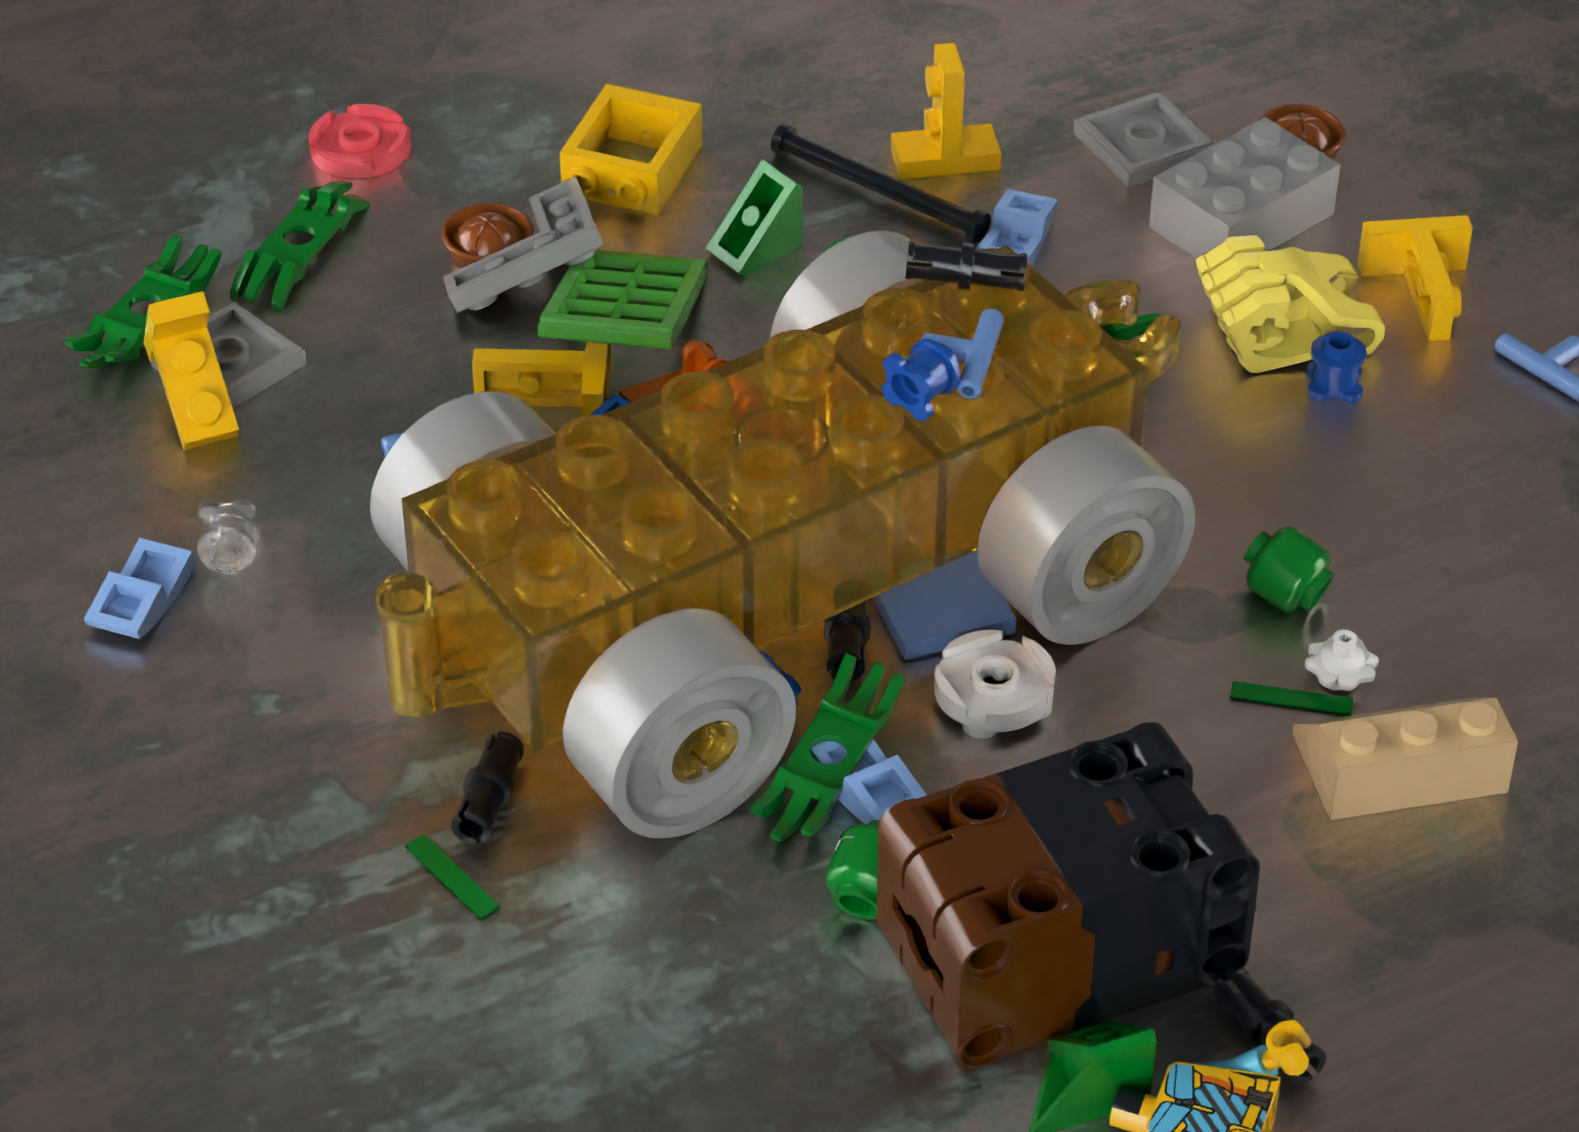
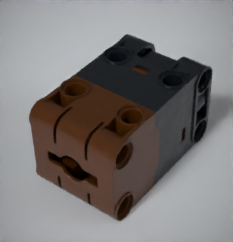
(1063, 893)

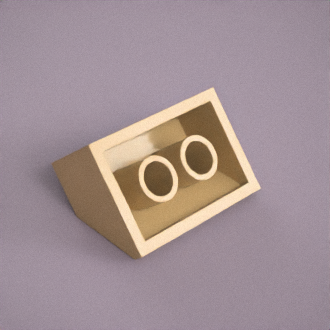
(1409, 756)

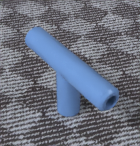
(974, 353)
(1546, 365)

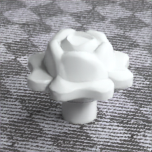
(1341, 661)

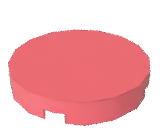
(360, 142)

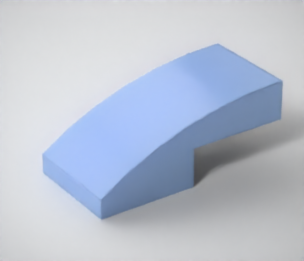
(1021, 223)
(143, 590)
(875, 782)

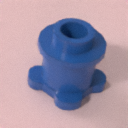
(1336, 367)
(920, 377)

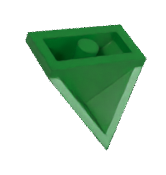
(761, 222)
(1089, 1069)

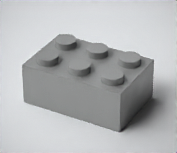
(1245, 186)

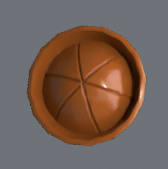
(1311, 125)
(483, 231)

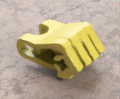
(1282, 301)

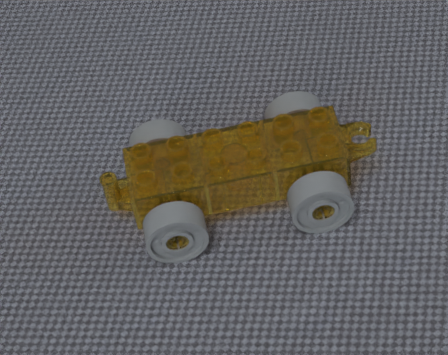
(649, 551)

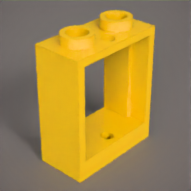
(640, 119)

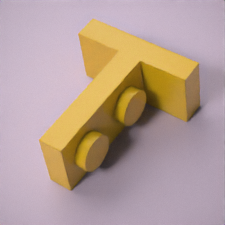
(945, 143)
(1425, 254)
(190, 370)
(547, 376)

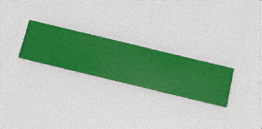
(1291, 698)
(452, 876)

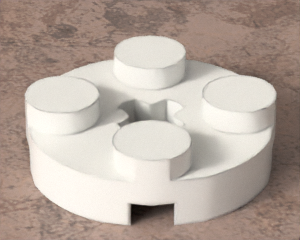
(994, 707)

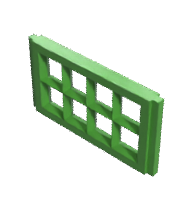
(624, 299)

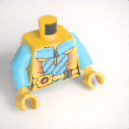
(1218, 1094)

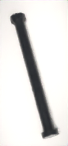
(974, 224)

